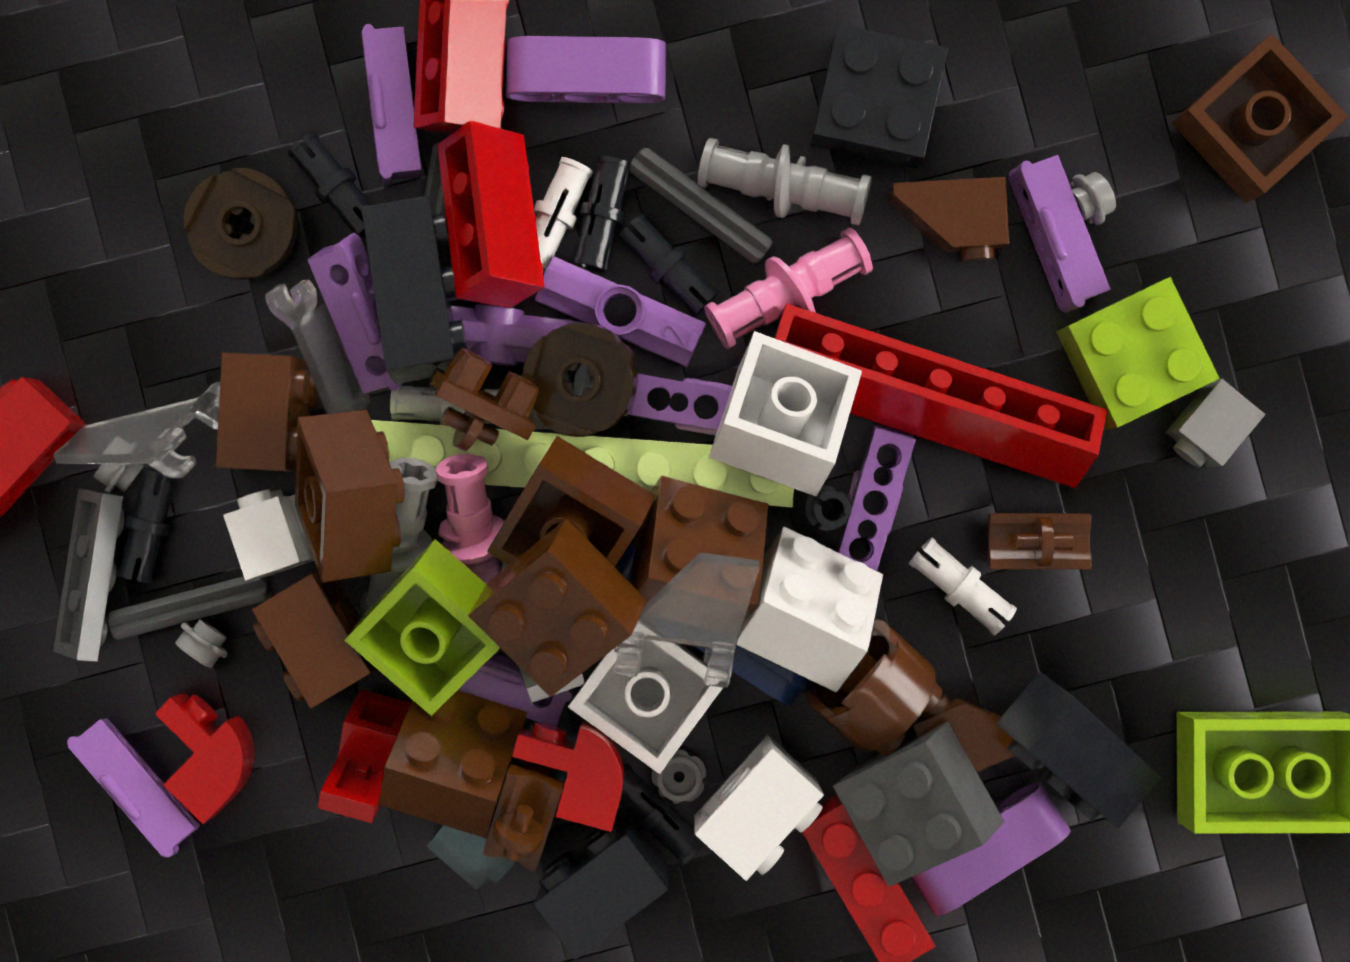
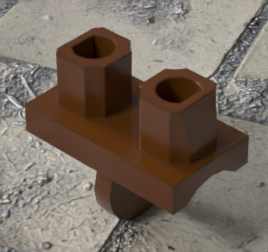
(462, 386)
(1039, 541)
(524, 814)

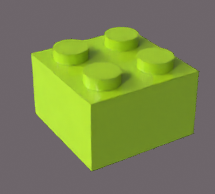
(1138, 354)
(423, 630)

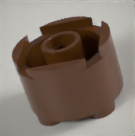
(881, 693)

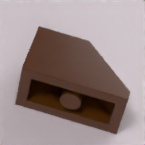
(957, 214)
(974, 727)

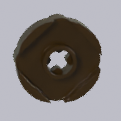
(233, 193)
(609, 364)

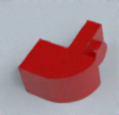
(364, 748)
(220, 758)
(593, 770)

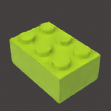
(1263, 772)

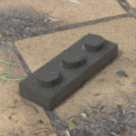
(89, 575)

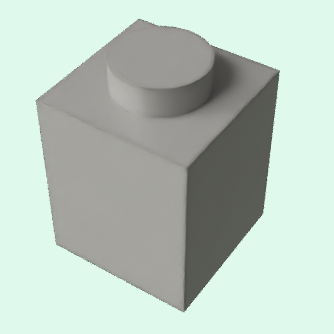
(1214, 425)

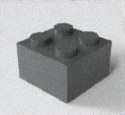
(919, 805)

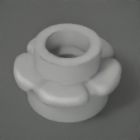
(1093, 197)
(117, 475)
(202, 642)
(690, 787)

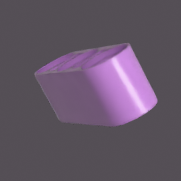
(585, 69)
(1028, 831)

